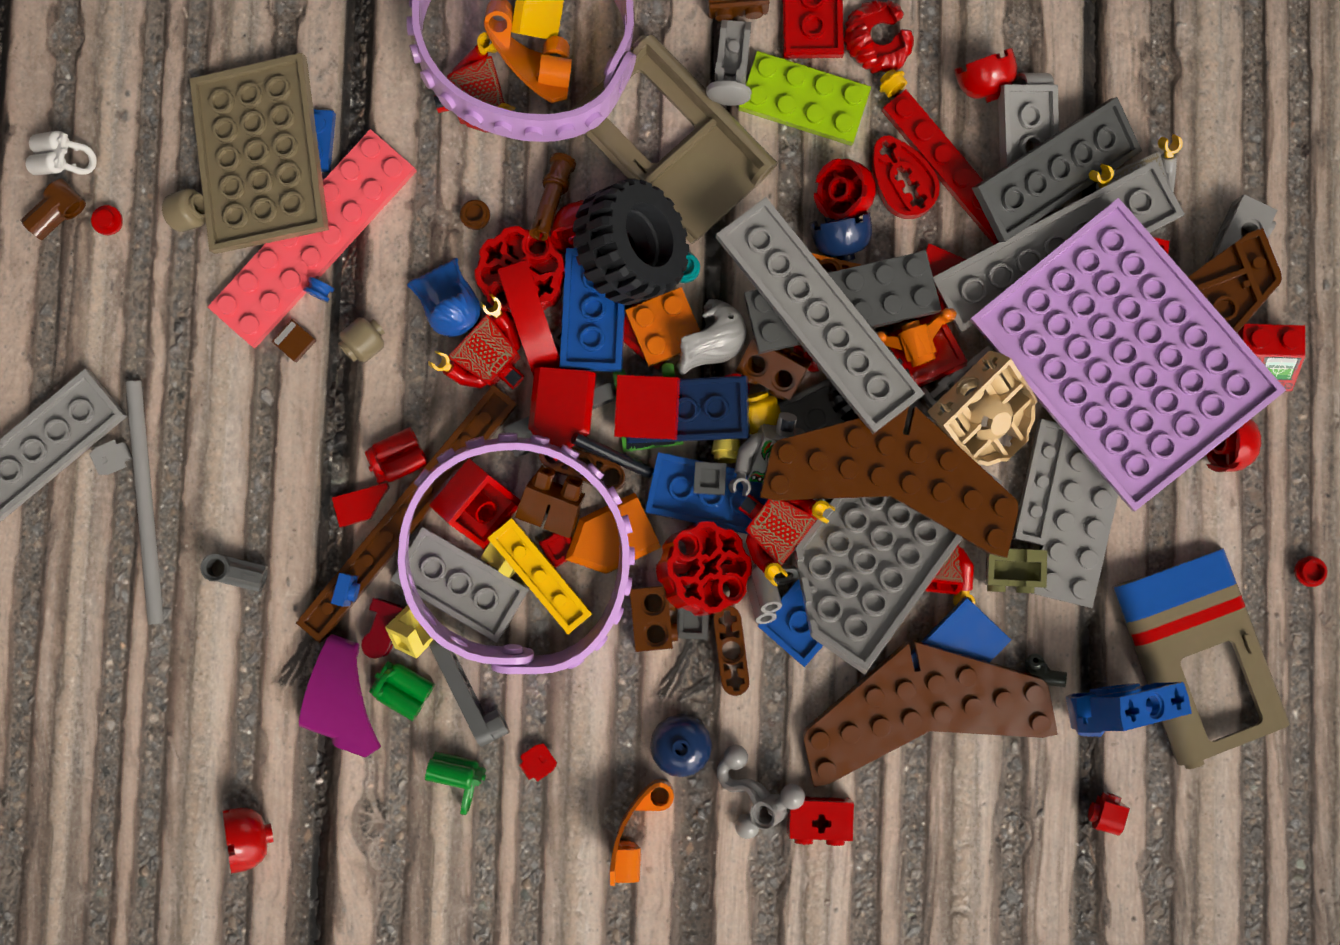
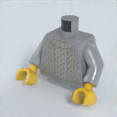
(1166, 162)

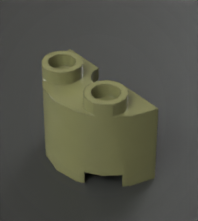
(1021, 569)

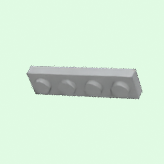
(1041, 483)

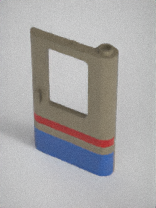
(1187, 613)

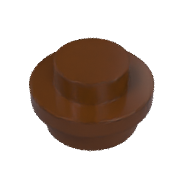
(475, 214)

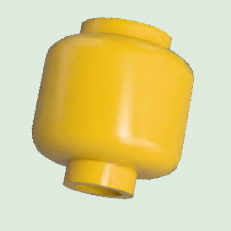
(762, 410)

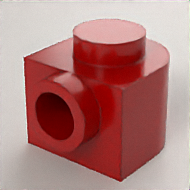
(1108, 814)

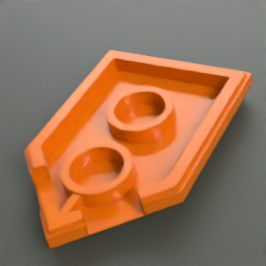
(597, 537)

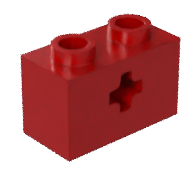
(838, 813)

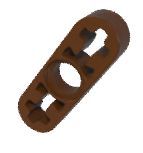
(741, 672)

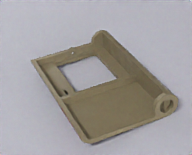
(709, 167)

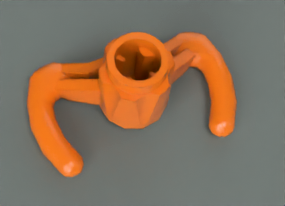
(918, 339)

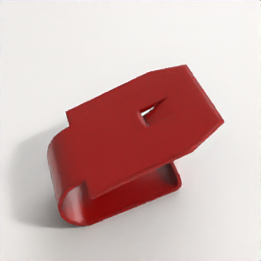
(537, 762)

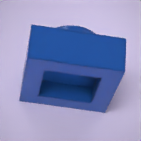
(345, 590)

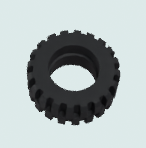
(606, 249)

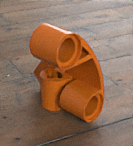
(539, 71)
(627, 854)

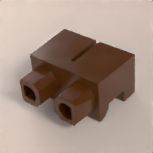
(551, 501)

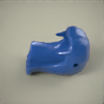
(447, 299)

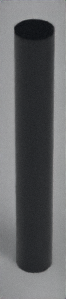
(612, 455)

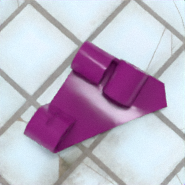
(335, 700)

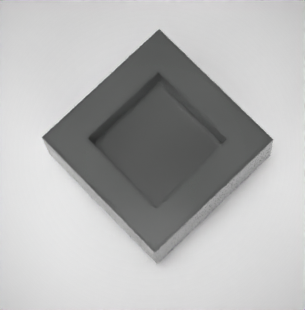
(709, 478)

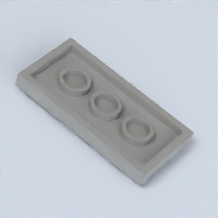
(463, 585)

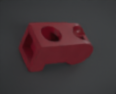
(377, 642)

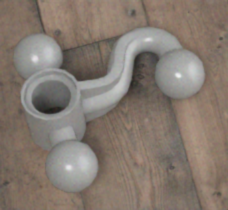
(748, 825)

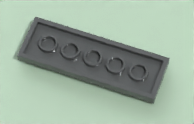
(1056, 169)
(879, 290)

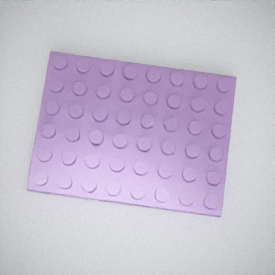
(1127, 355)

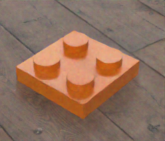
(661, 325)

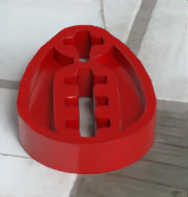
(920, 174)

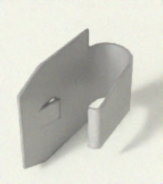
(110, 457)

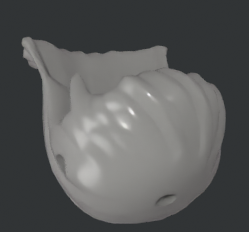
(719, 339)

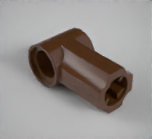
(59, 204)

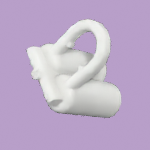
(50, 153)

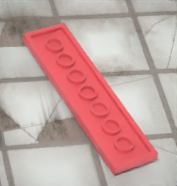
(281, 269)

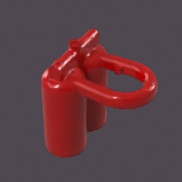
(396, 456)

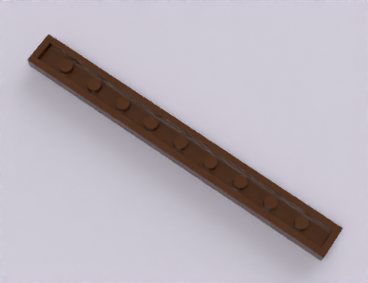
(384, 538)

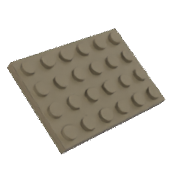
(258, 154)

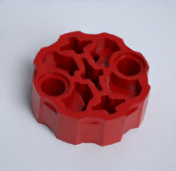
(548, 263)
(720, 547)

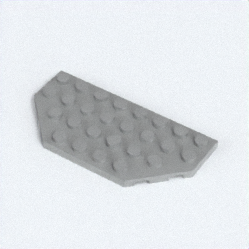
(867, 572)

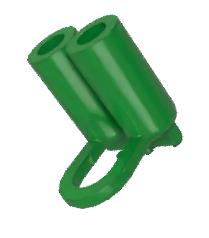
(401, 689)
(456, 772)

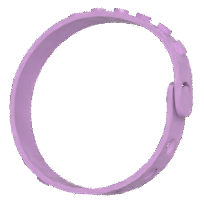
(526, 125)
(514, 657)

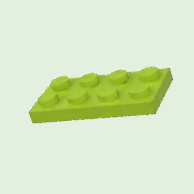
(805, 98)

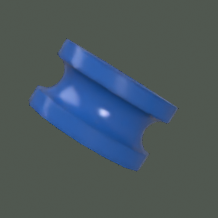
(318, 289)

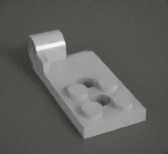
(1026, 113)

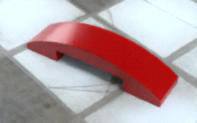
(529, 315)

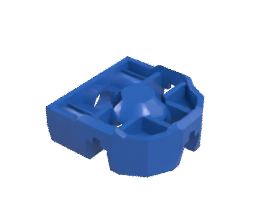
(1126, 707)

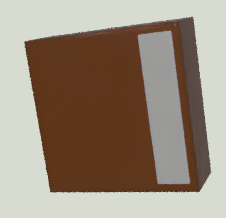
(294, 341)

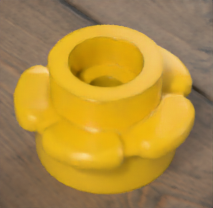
(892, 82)

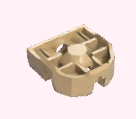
(996, 397)

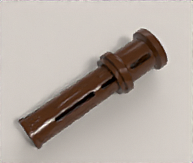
(555, 185)

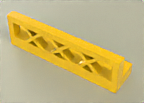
(540, 575)

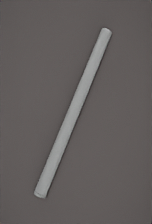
(144, 502)

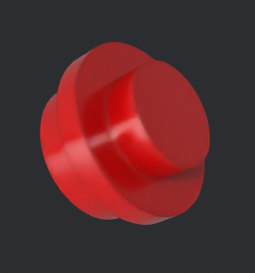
(107, 220)
(1310, 571)

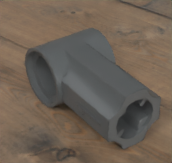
(236, 572)

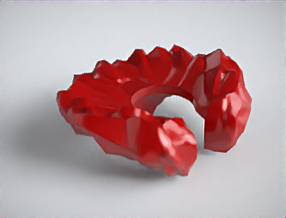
(862, 46)

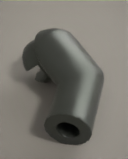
(1037, 666)

